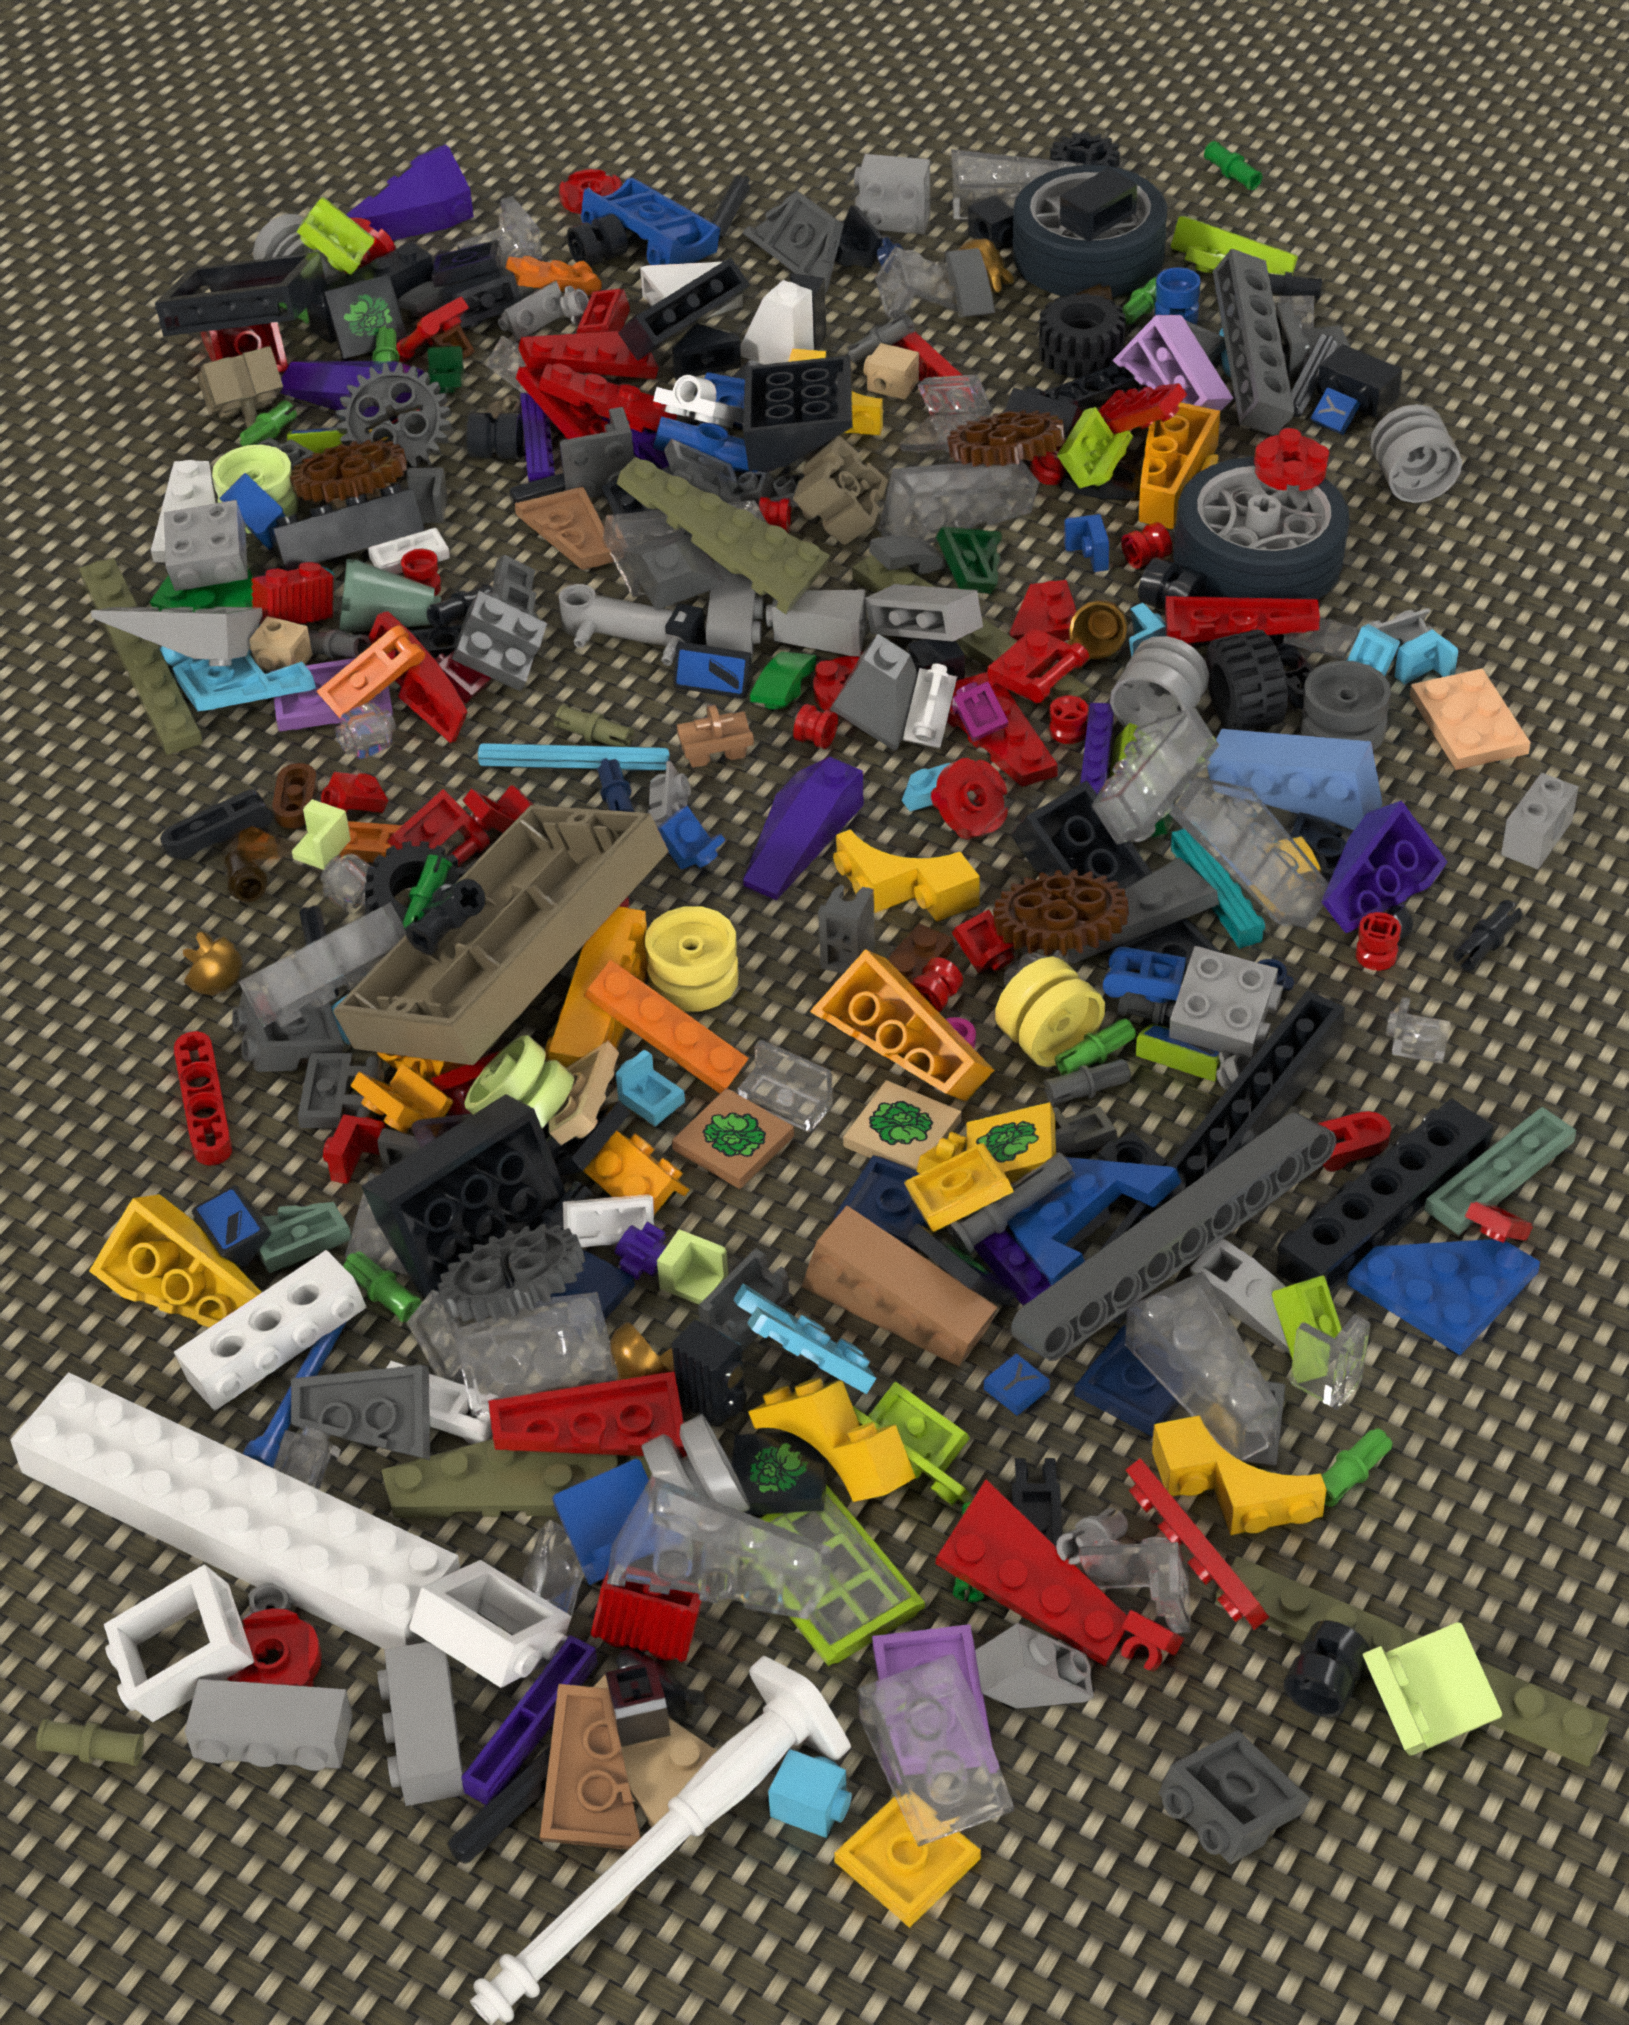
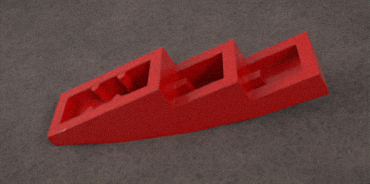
(425, 686)

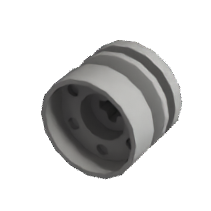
(281, 239)
(1416, 453)
(1159, 681)

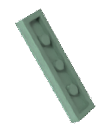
(1501, 1168)

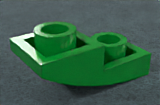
(782, 679)

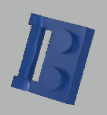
(1158, 976)

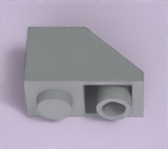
(1032, 1670)

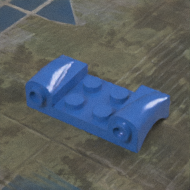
(671, 230)

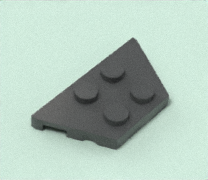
(800, 236)

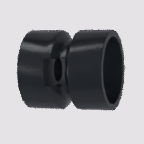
(597, 240)
(496, 435)
(1166, 579)
(1326, 1669)

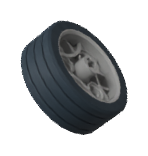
(1067, 263)
(1260, 537)

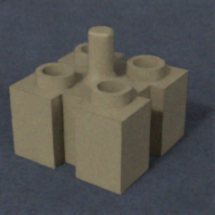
(240, 383)
(840, 490)

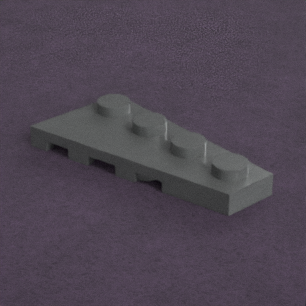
(1156, 902)

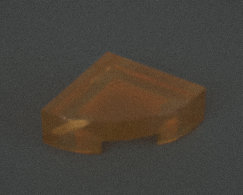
(257, 844)

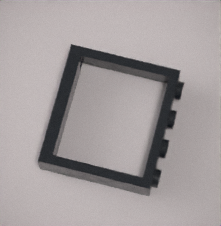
(241, 294)

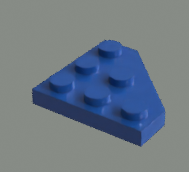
(1445, 1286)

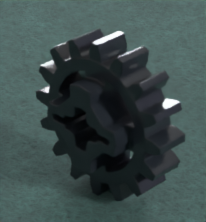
(1086, 150)

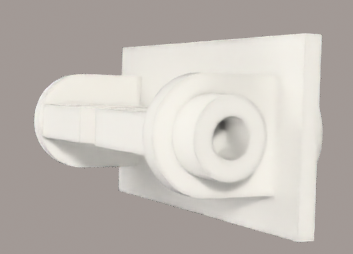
(930, 706)

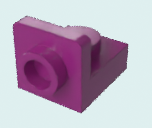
(979, 710)

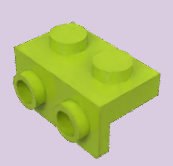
(335, 236)
(1093, 450)

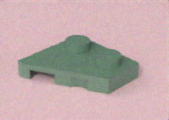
(302, 1233)

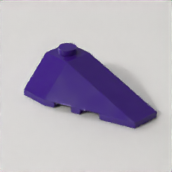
(422, 199)
(328, 380)
(802, 823)
(1381, 866)

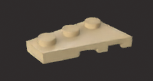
(587, 1094)
(662, 1767)

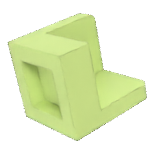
(326, 834)
(691, 1267)

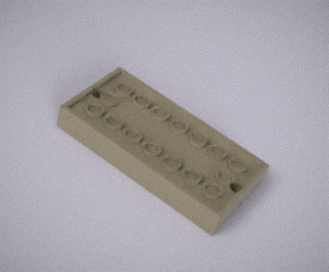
(544, 897)

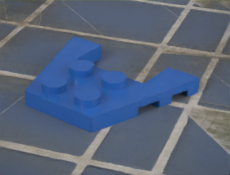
(1068, 1208)

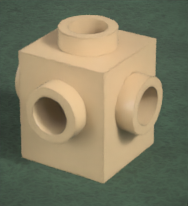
(280, 644)

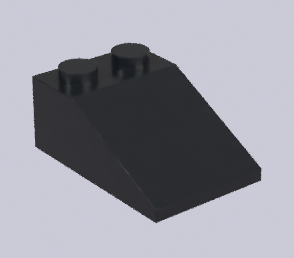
(1072, 837)

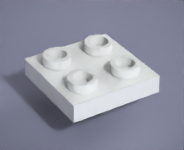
(700, 407)

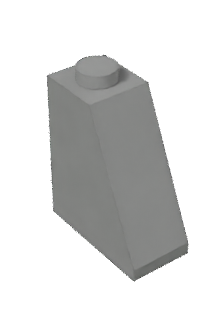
(823, 621)

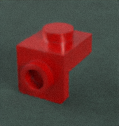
(354, 792)
(498, 814)
(982, 944)
(349, 1141)

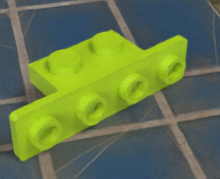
(1209, 245)
(926, 1436)

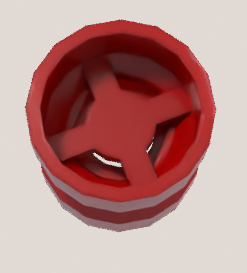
(1048, 468)
(1146, 545)
(422, 567)
(1378, 941)
(938, 982)

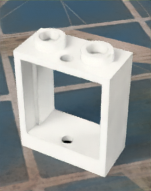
(450, 1621)
(176, 1685)

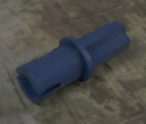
(614, 789)

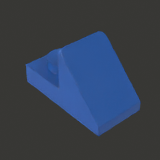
(256, 508)

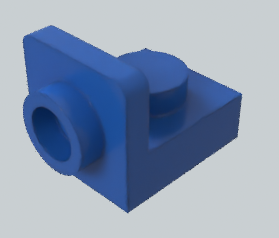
(1090, 536)
(688, 840)

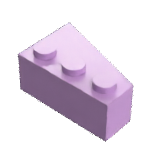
(1171, 354)

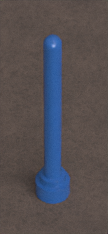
(266, 1447)

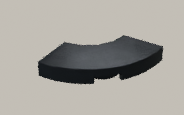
(1323, 840)

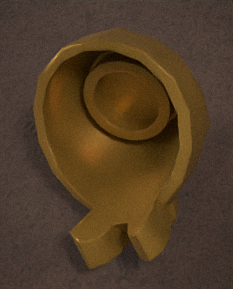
(993, 263)
(1099, 628)
(214, 965)
(635, 1356)

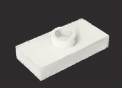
(389, 554)
(606, 1219)

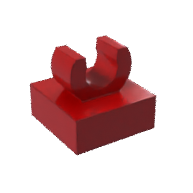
(1152, 1636)

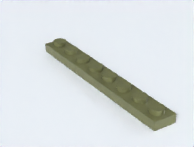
(982, 645)
(143, 662)
(1525, 1708)

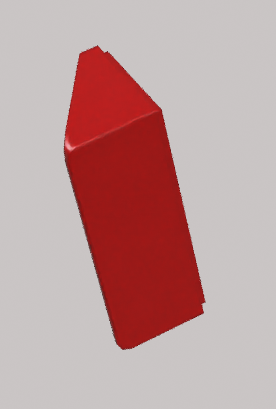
(605, 312)

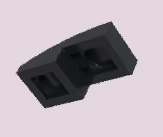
(1121, 485)

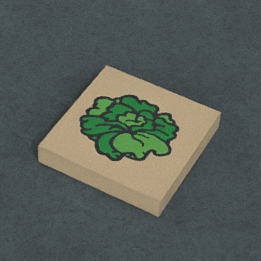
(900, 1125)

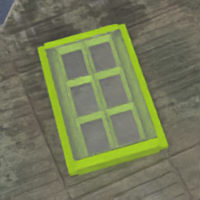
(864, 1590)

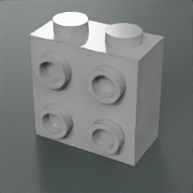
(894, 192)
(205, 545)
(1225, 1003)

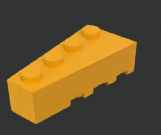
(1171, 459)
(896, 1021)
(582, 1023)

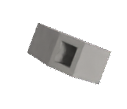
(1243, 1289)

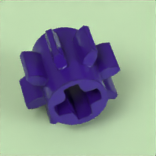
(641, 1250)

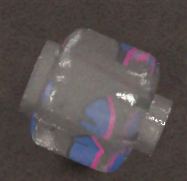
(365, 730)
(345, 882)

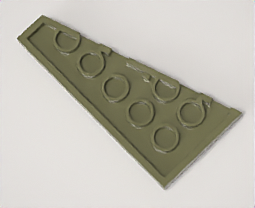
(729, 535)
(491, 1480)

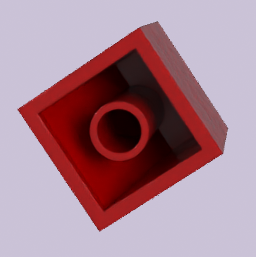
(239, 340)

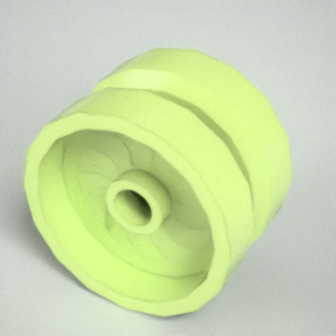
(265, 466)
(524, 1075)

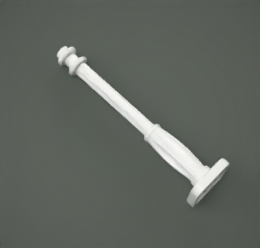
(791, 1717)

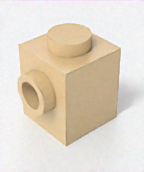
(892, 371)

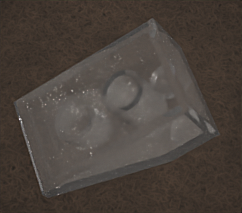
(536, 1351)
(934, 1749)

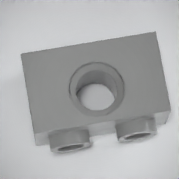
(1539, 820)

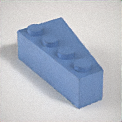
(1301, 773)

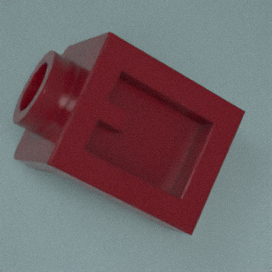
(464, 679)

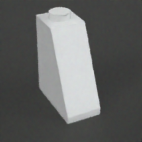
(663, 280)
(780, 324)

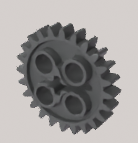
(381, 392)
(483, 1281)

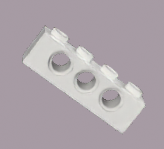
(270, 1330)

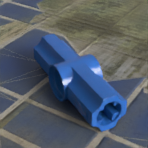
(706, 438)

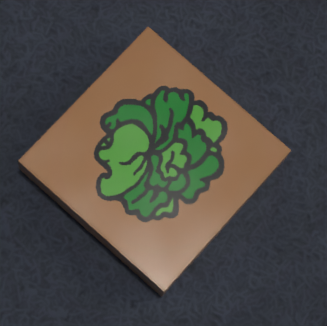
(733, 1138)

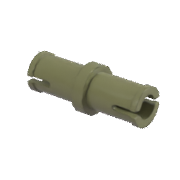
(593, 727)
(90, 1742)

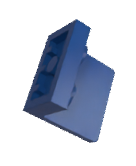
(596, 1513)

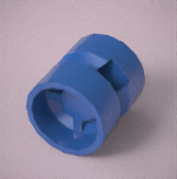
(1178, 293)

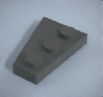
(368, 1407)

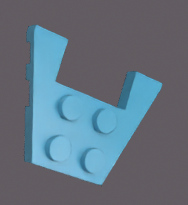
(240, 683)
(806, 1338)

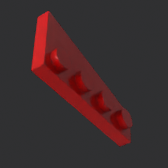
(602, 395)
(1218, 617)
(1020, 1568)

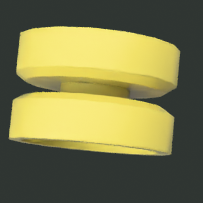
(692, 957)
(1048, 1009)

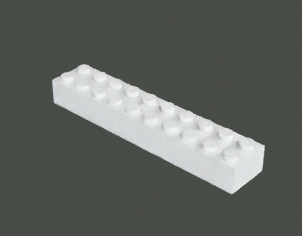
(230, 1510)

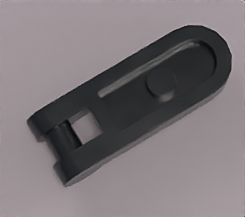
(215, 824)

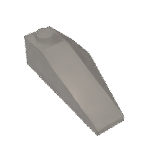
(202, 634)

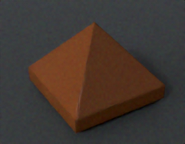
(454, 338)

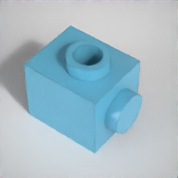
(809, 1793)

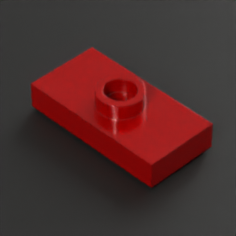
(1498, 1222)

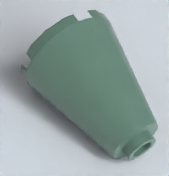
(375, 591)

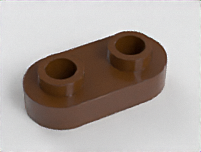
(293, 791)

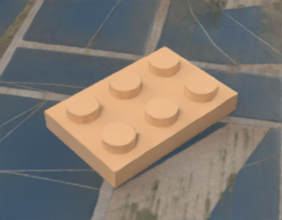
(1469, 719)

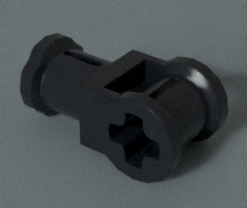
(446, 911)

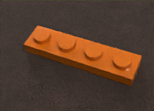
(666, 1027)

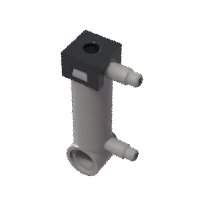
(588, 613)

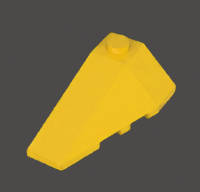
(170, 1264)

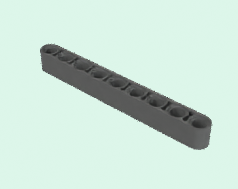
(1172, 1236)

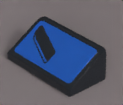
(712, 670)
(232, 1225)

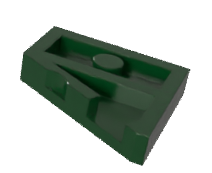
(971, 557)

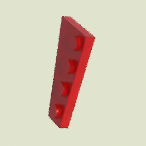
(587, 353)
(1141, 408)
(570, 419)
(1015, 747)
(591, 1418)
(1206, 1560)

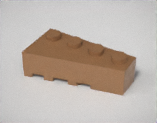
(896, 1288)

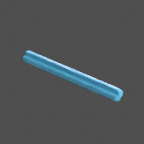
(571, 756)

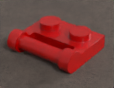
(442, 319)
(1029, 658)
(437, 823)

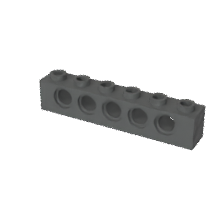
(1253, 342)

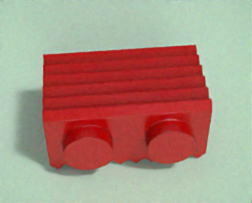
(295, 594)
(647, 1619)

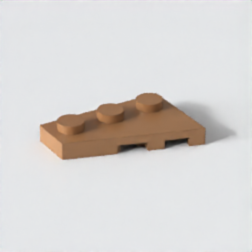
(569, 525)
(587, 1777)

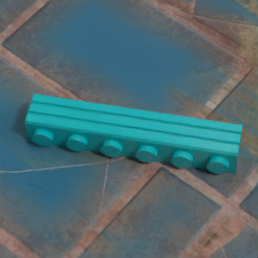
(1233, 909)

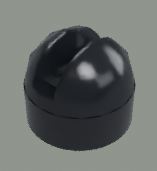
(1404, 917)

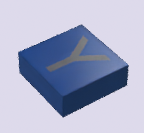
(1335, 411)
(1016, 1384)

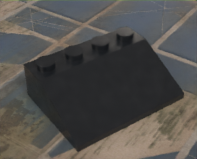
(794, 409)
(464, 1188)

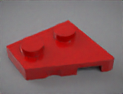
(1047, 608)

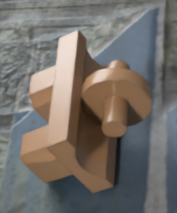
(715, 734)

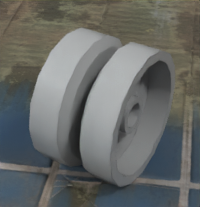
(703, 1470)

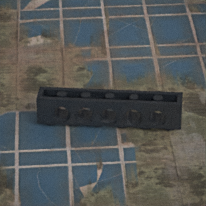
(1384, 1196)

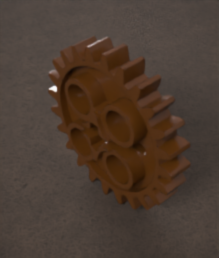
(1006, 438)
(348, 470)
(1061, 912)

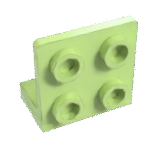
(1433, 1688)

